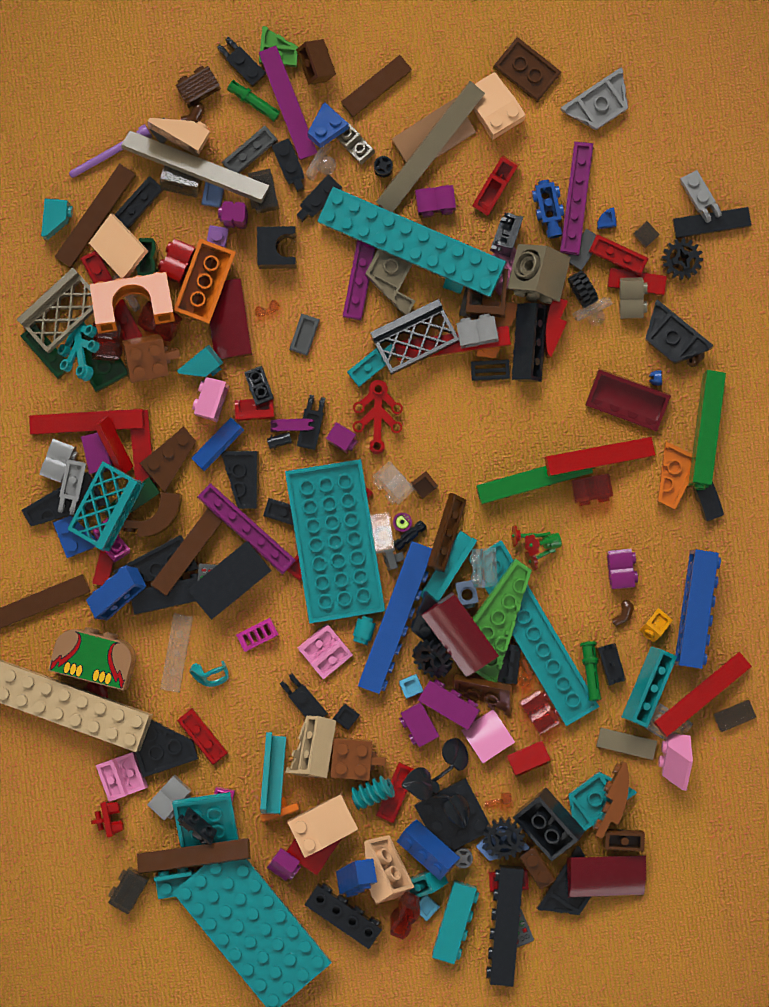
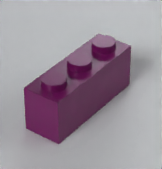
(449, 704)

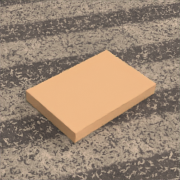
(118, 246)

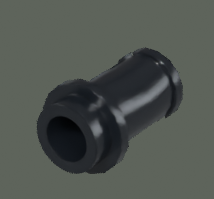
(279, 440)

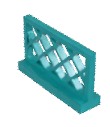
(117, 517)

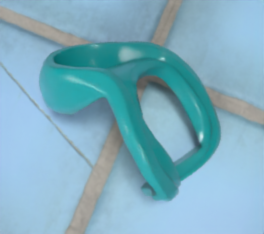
(198, 674)

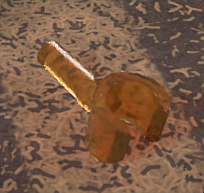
(505, 799)

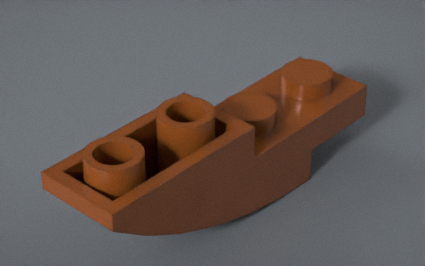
(617, 792)

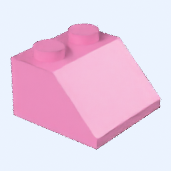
(210, 399)
(676, 759)

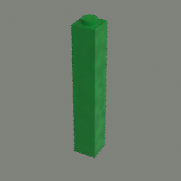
(707, 429)
(523, 483)

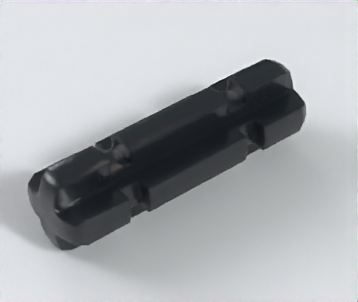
(409, 535)

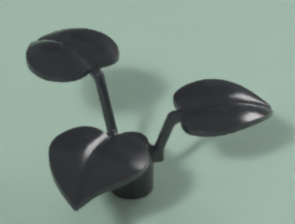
(421, 785)

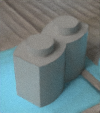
(477, 331)
(56, 459)
(163, 800)

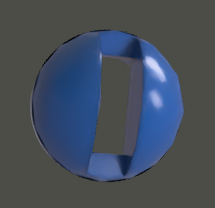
(657, 381)

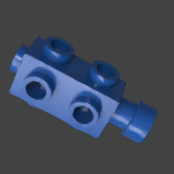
(548, 205)

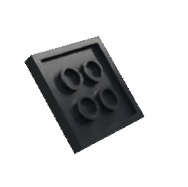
(442, 827)

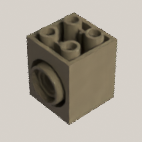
(538, 273)

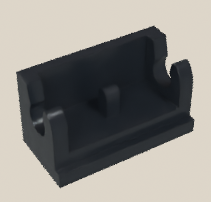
(506, 234)
(611, 664)

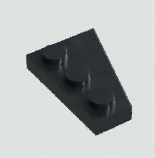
(244, 476)

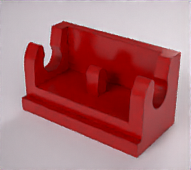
(247, 410)
(529, 758)

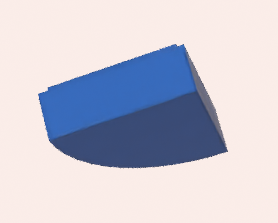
(607, 219)

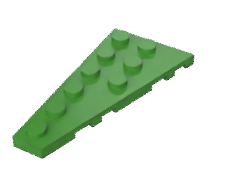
(499, 612)

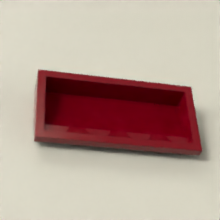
(230, 323)
(628, 399)
(459, 634)
(606, 876)

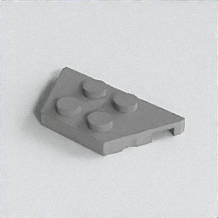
(600, 102)

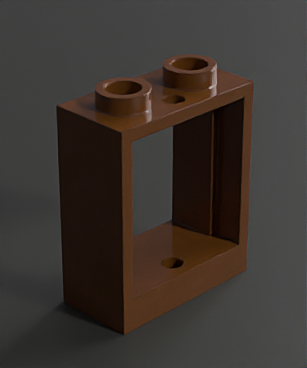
(477, 310)

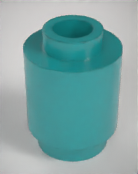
(364, 630)

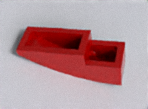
(495, 185)
(554, 325)

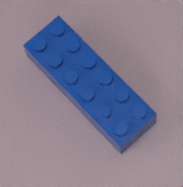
(696, 608)

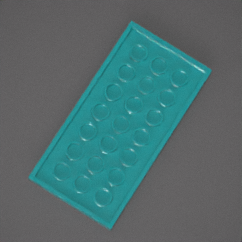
(335, 541)
(253, 929)

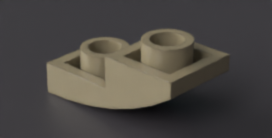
(355, 145)

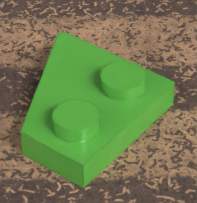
(286, 49)

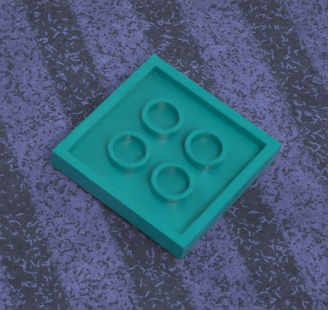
(215, 810)

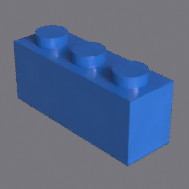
(116, 592)
(428, 849)
(356, 877)

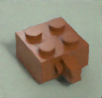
(147, 357)
(354, 759)

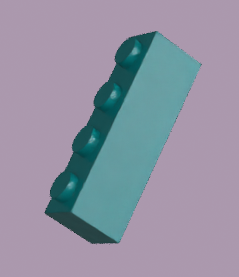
(649, 686)
(454, 921)

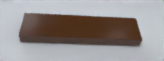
(376, 86)
(446, 532)

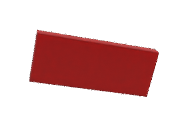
(103, 569)

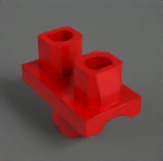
(110, 826)

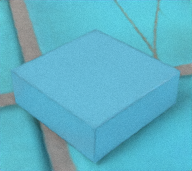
(411, 686)
(427, 907)

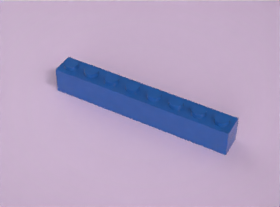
(395, 618)

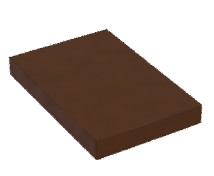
(527, 69)

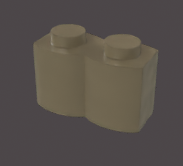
(632, 298)

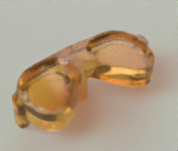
(273, 307)

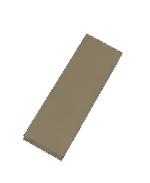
(626, 743)

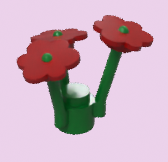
(549, 542)

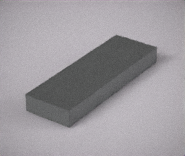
(250, 150)

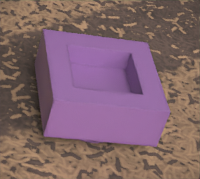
(218, 235)

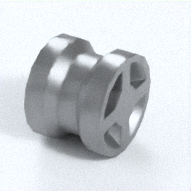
(465, 860)

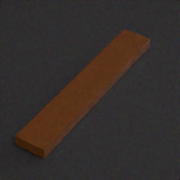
(95, 215)
(186, 552)
(43, 600)
(193, 856)

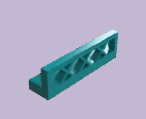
(440, 580)
(273, 774)

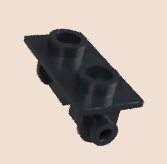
(510, 666)
(201, 829)

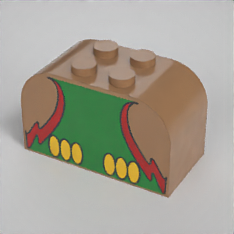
(94, 657)

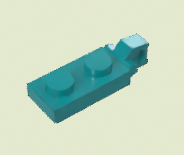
(368, 366)

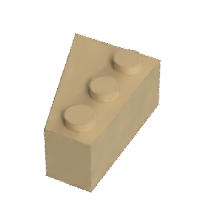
(314, 749)

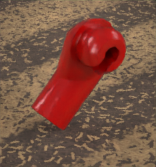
(98, 689)

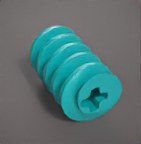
(372, 793)

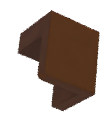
(424, 485)

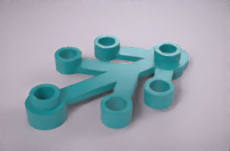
(83, 371)

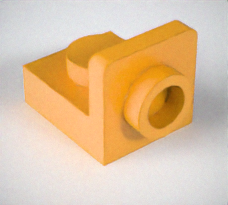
(656, 625)

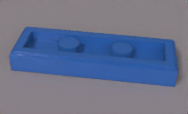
(217, 444)

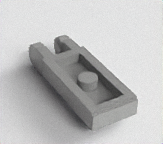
(700, 195)
(71, 484)

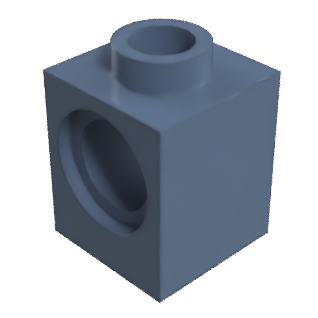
(460, 586)

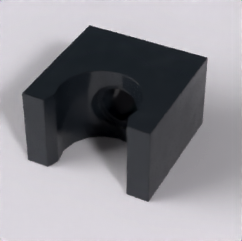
(267, 243)

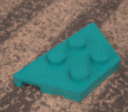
(589, 798)

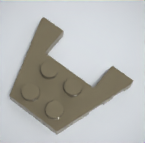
(388, 274)

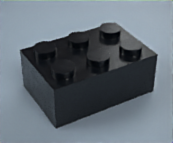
(549, 824)

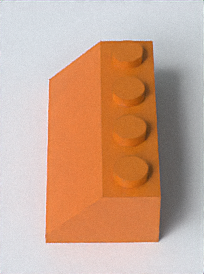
(204, 281)

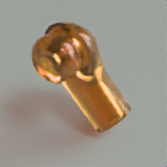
(527, 673)

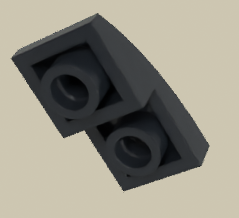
(259, 385)
(709, 502)

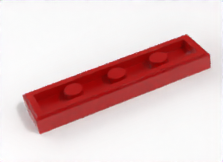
(141, 447)

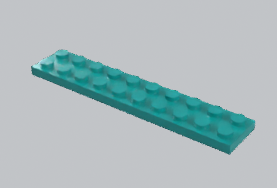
(412, 242)
(546, 652)

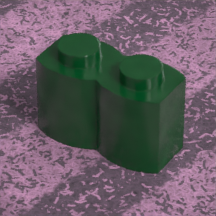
(148, 263)

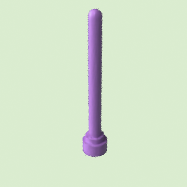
(143, 130)

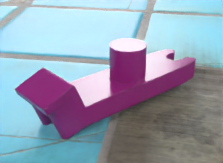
(291, 425)

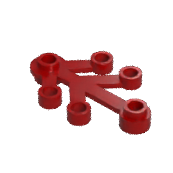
(377, 413)

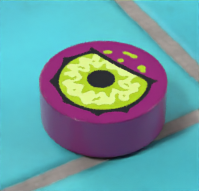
(402, 522)

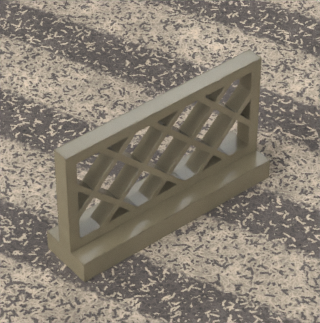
(48, 301)

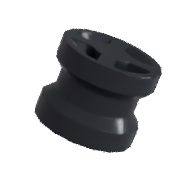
(381, 163)

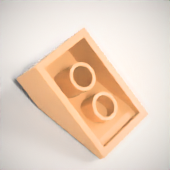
(498, 107)
(183, 133)
(322, 825)
(389, 869)

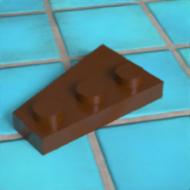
(168, 458)
(490, 692)

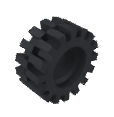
(583, 289)

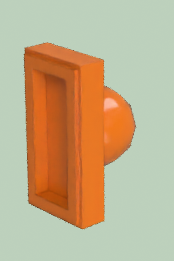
(285, 809)

